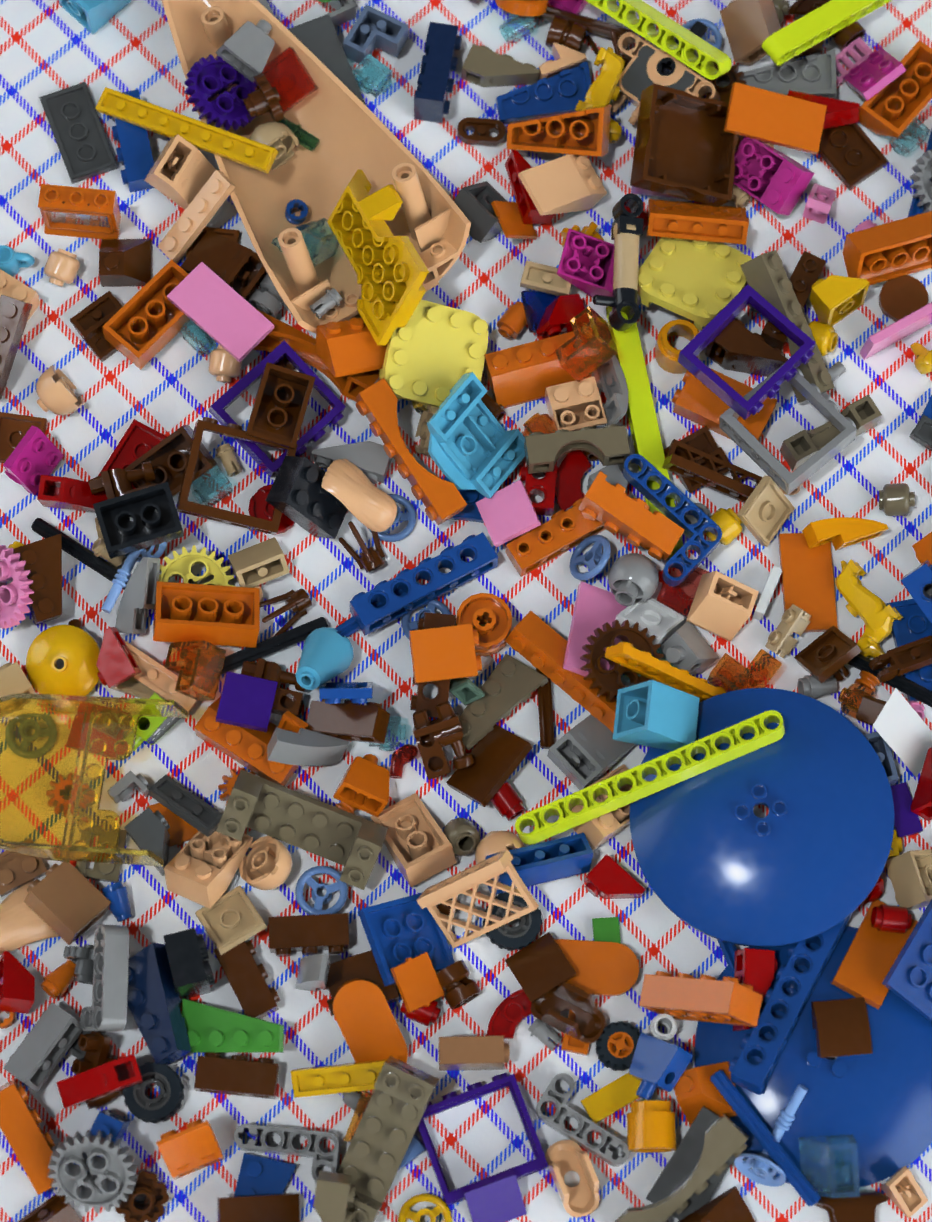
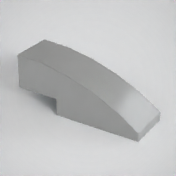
(138, 597)
(305, 748)
(313, 972)

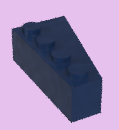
(435, 74)
(156, 1004)

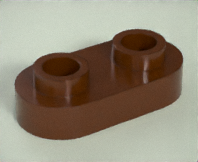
(481, 129)

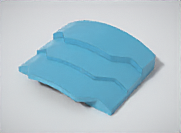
(471, 442)

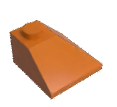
(696, 1090)

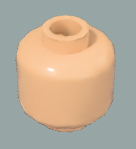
(61, 267)
(223, 365)

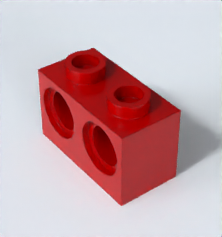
(543, 487)

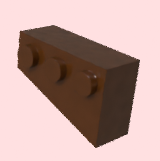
(45, 563)

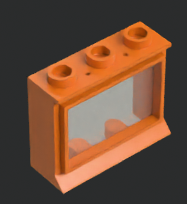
(79, 212)

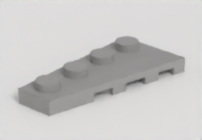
(809, 75)

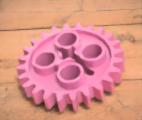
(15, 595)

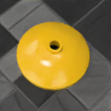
(79, 655)

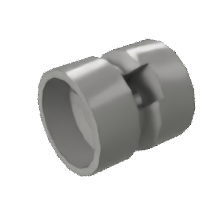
(266, 298)

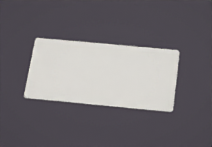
(904, 731)

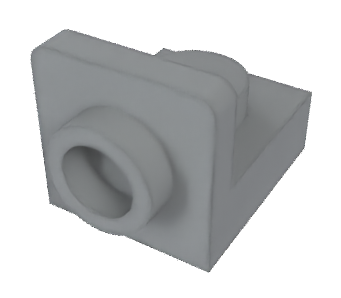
(124, 787)

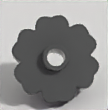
(84, 962)

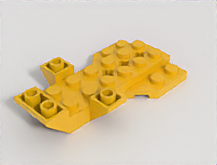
(384, 263)

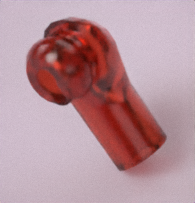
(400, 758)

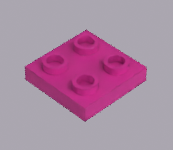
(874, 73)
(31, 459)

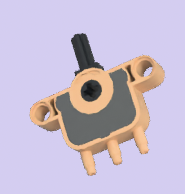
(650, 66)

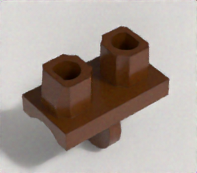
(97, 1052)

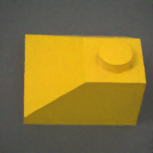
(837, 297)

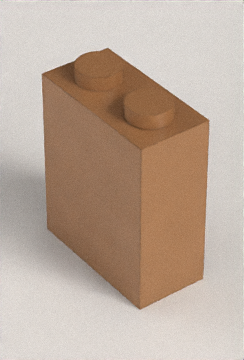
(748, 26)
(66, 901)
(472, 1053)

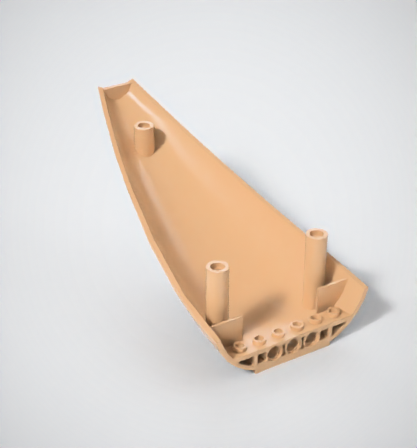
(348, 141)

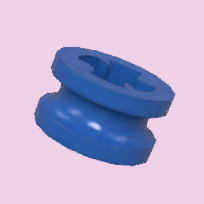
(296, 203)

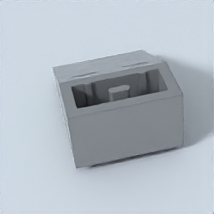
(587, 752)

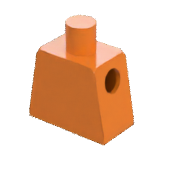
(365, 785)

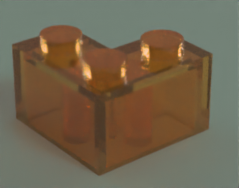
(589, 346)
(198, 668)
(734, 676)

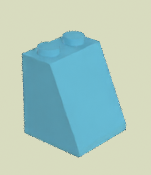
(93, 13)
(655, 716)

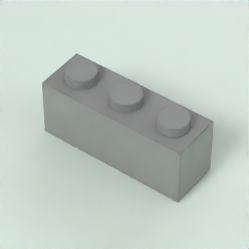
(44, 1047)

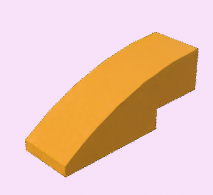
(842, 531)

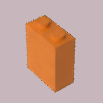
(444, 653)

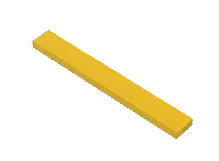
(195, 132)

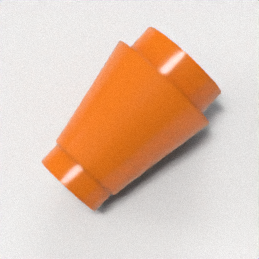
(59, 979)

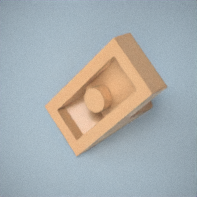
(564, 59)

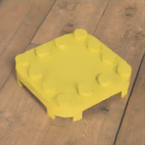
(691, 277)
(434, 353)

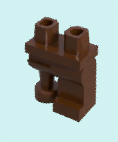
(118, 481)
(284, 699)
(435, 734)

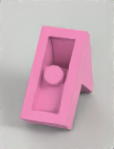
(819, 203)

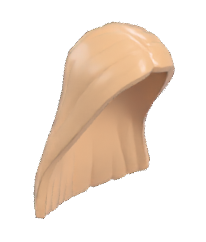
(360, 495)
(20, 923)

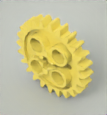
(182, 565)

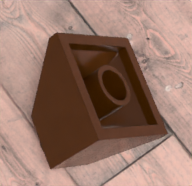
(125, 262)

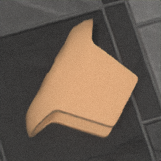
(567, 1157)

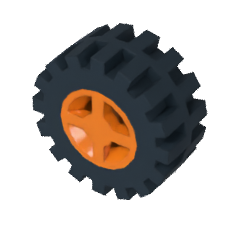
(624, 1038)

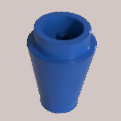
(119, 901)

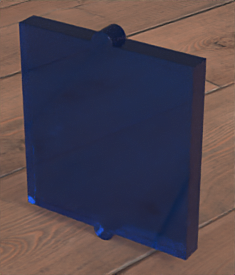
(535, 305)

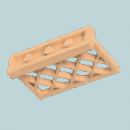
(462, 883)

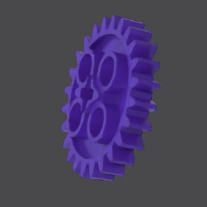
(212, 77)

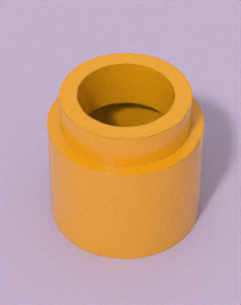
(664, 353)
(651, 1127)

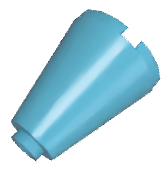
(323, 658)

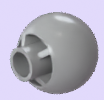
(633, 579)

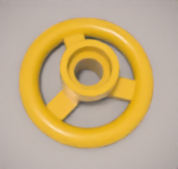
(441, 1207)

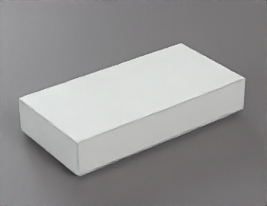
(767, 593)

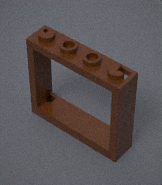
(216, 514)

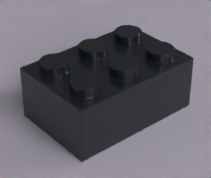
(303, 500)
(138, 520)
(188, 965)

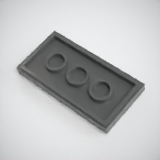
(322, 40)
(78, 132)
(683, 1164)

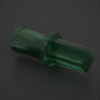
(304, 138)

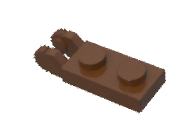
(903, 659)

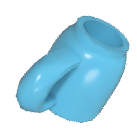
(12, 262)

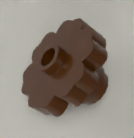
(264, 99)
(152, 1206)

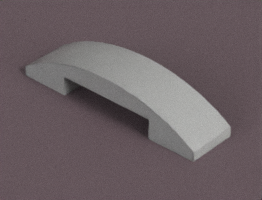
(615, 390)

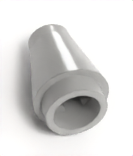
(813, 688)

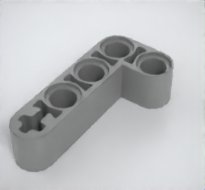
(109, 981)
(585, 1125)
(285, 1146)

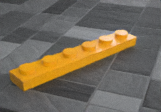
(661, 671)

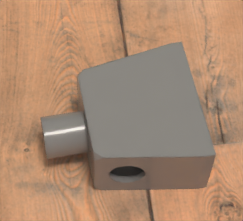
(248, 48)
(689, 650)

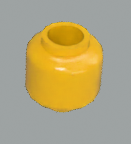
(824, 336)
(729, 524)

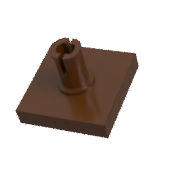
(828, 655)

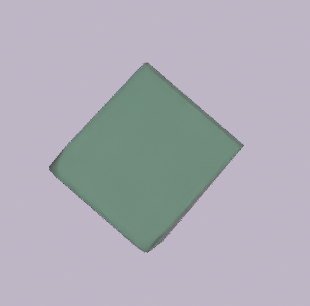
(465, 690)

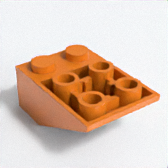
(190, 1149)

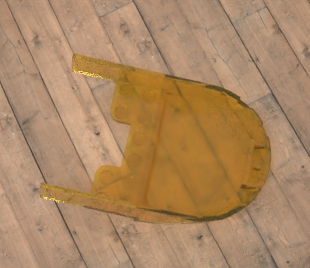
(55, 774)

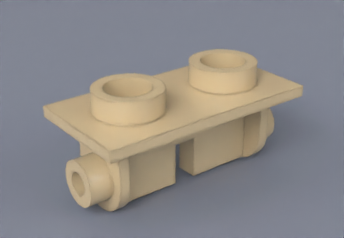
(792, 621)

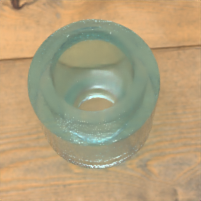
(517, 27)
(197, 338)

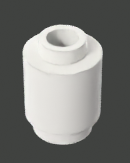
(666, 1021)

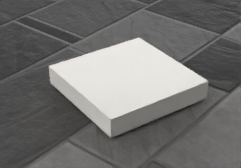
(652, 615)

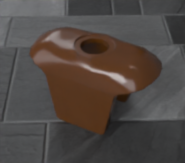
(588, 1022)
(852, 1208)

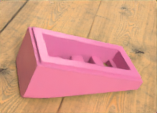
(858, 51)

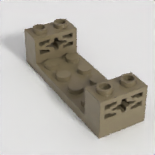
(304, 824)
(385, 1135)

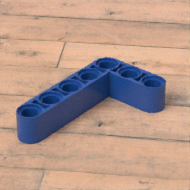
(676, 514)

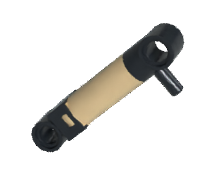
(626, 234)

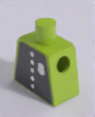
(157, 727)

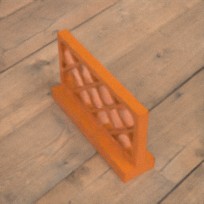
(697, 221)

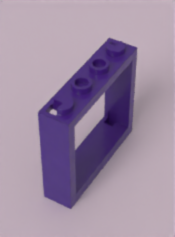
(283, 350)
(744, 408)
(475, 1092)

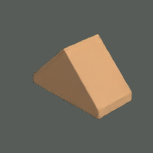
(904, 1192)

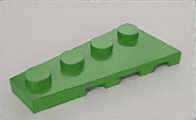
(228, 1031)

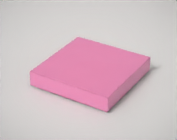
(508, 513)

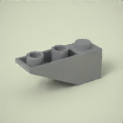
(366, 455)

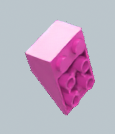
(770, 175)
(587, 263)

